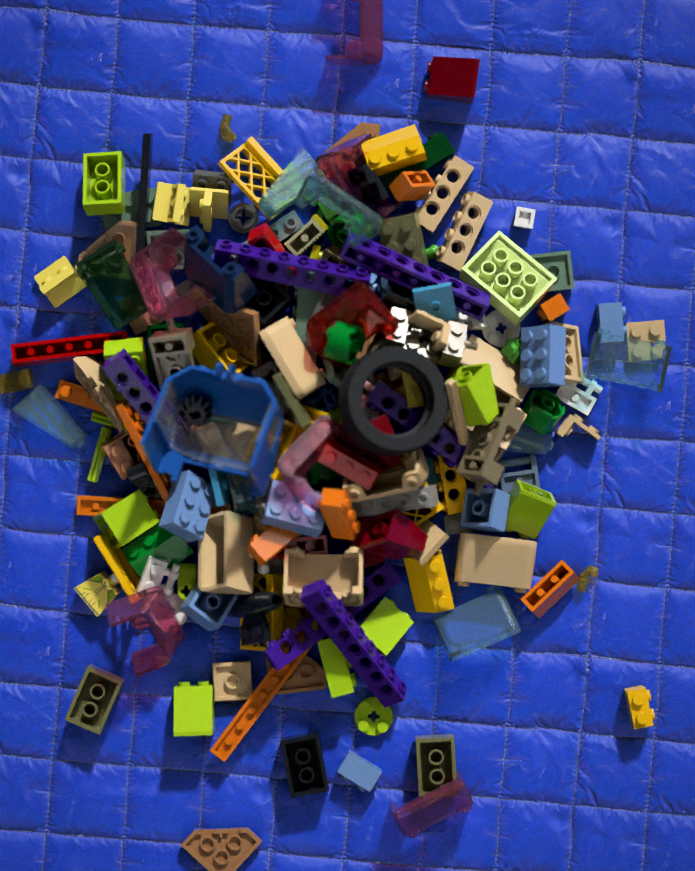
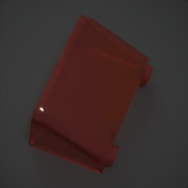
(354, 306)

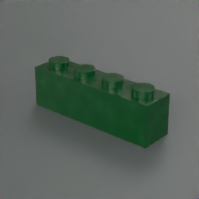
(436, 151)

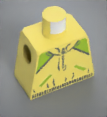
(99, 591)

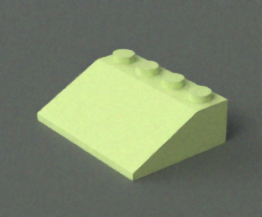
(508, 276)

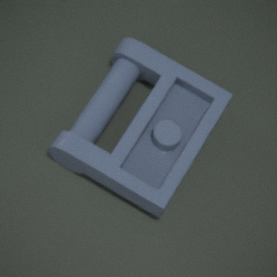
(528, 476)

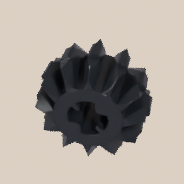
(195, 410)

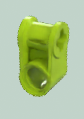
(187, 577)

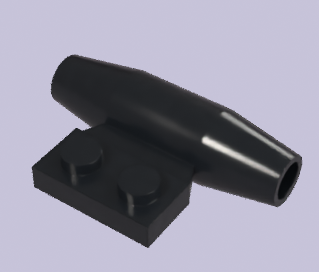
(252, 609)

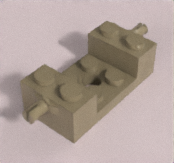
(409, 334)
(171, 350)
(478, 458)

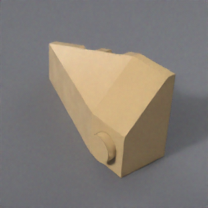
(92, 377)

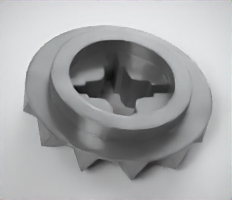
(236, 211)

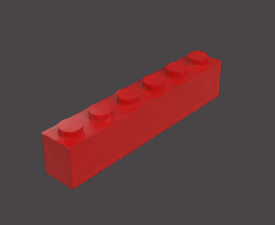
(62, 349)

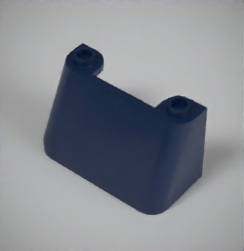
(229, 284)

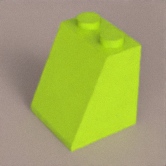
(476, 393)
(528, 509)
(126, 519)
(386, 625)
(194, 709)

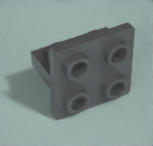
(213, 180)

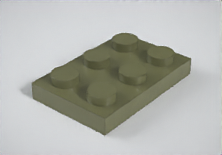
(290, 400)

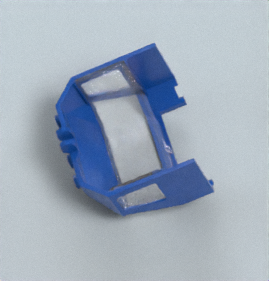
(237, 438)

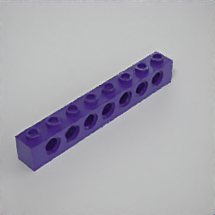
(283, 274)
(414, 274)
(147, 392)
(374, 402)
(353, 643)
(279, 659)

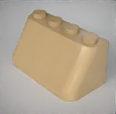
(505, 374)
(223, 555)

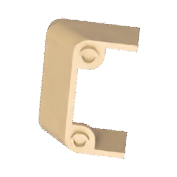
(293, 357)

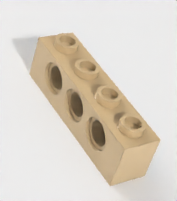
(463, 171)
(481, 208)

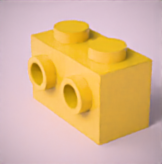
(638, 707)

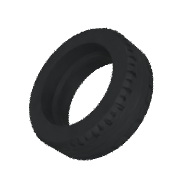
(433, 392)

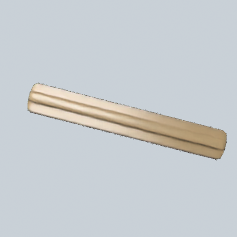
(457, 411)

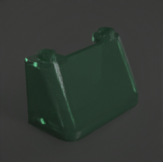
(112, 284)

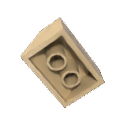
(573, 356)

